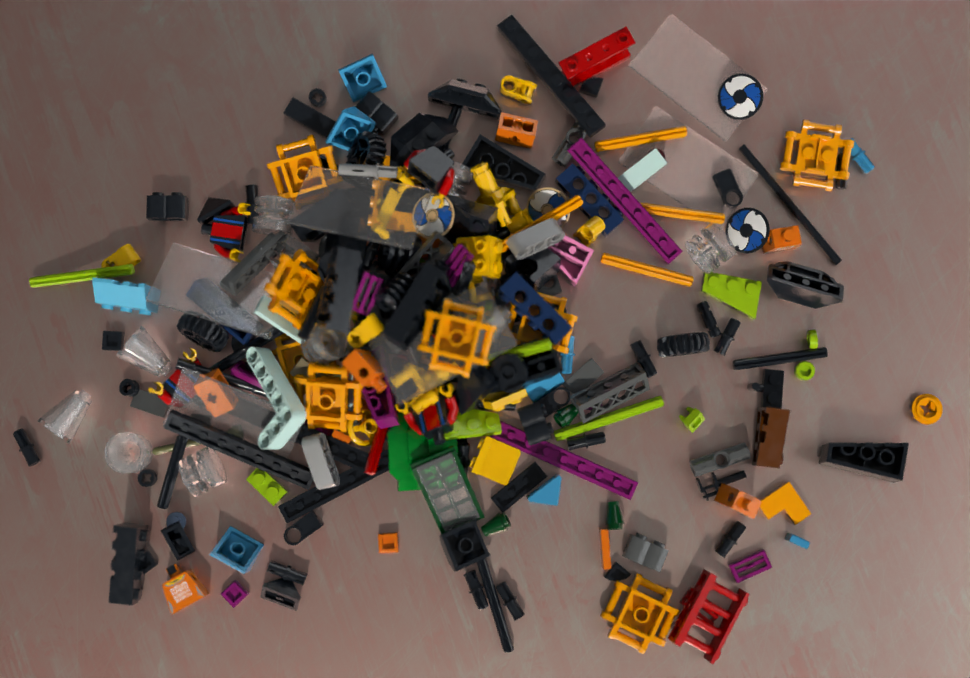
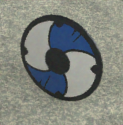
(740, 96)
(748, 230)

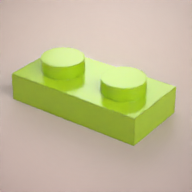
(267, 486)

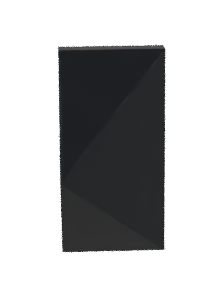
(212, 208)
(177, 540)
(281, 593)

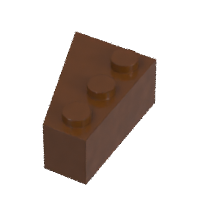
(770, 436)

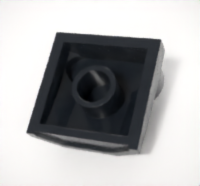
(463, 545)

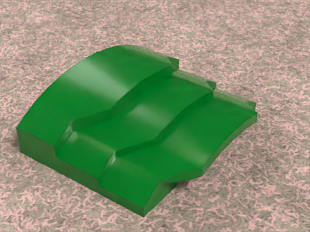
(407, 447)

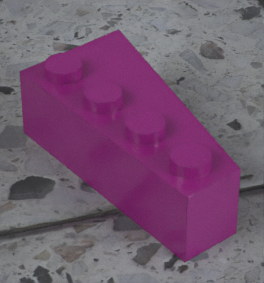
(382, 405)

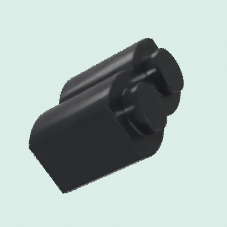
(377, 111)
(167, 208)
(534, 423)

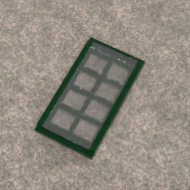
(447, 489)

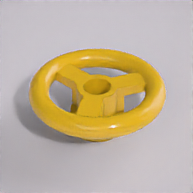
(371, 428)

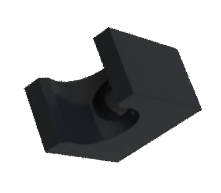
(543, 263)

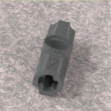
(562, 156)
(708, 462)

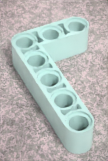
(281, 395)

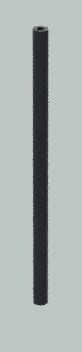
(790, 204)

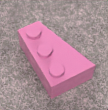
(573, 258)

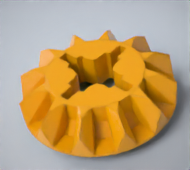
(933, 404)

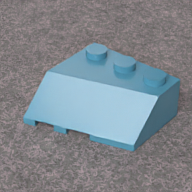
(123, 295)

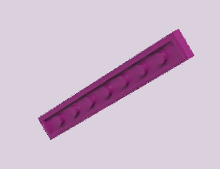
(624, 200)
(568, 461)

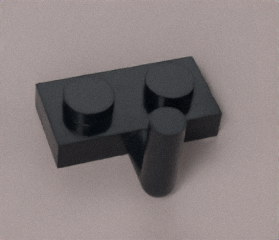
(771, 388)

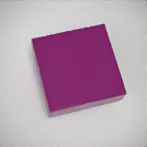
(234, 593)

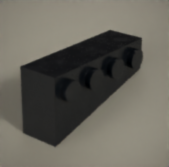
(128, 563)

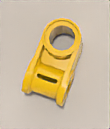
(518, 90)
(519, 220)
(590, 230)
(123, 256)
(365, 331)

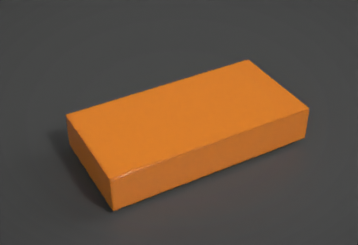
(605, 548)

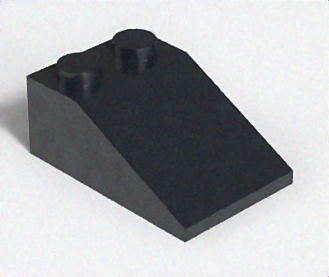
(473, 219)

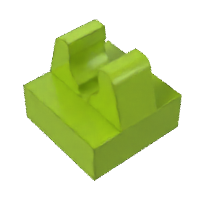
(693, 420)

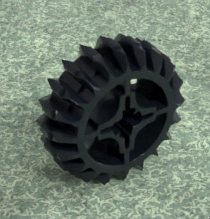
(367, 149)
(203, 332)
(683, 344)

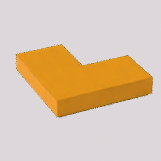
(785, 498)

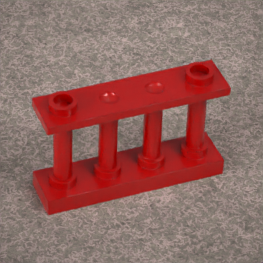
(597, 57)
(690, 612)

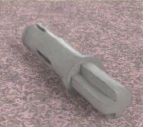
(369, 170)

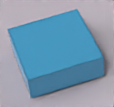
(797, 540)

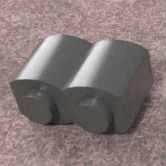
(645, 553)

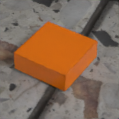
(342, 437)
(388, 542)

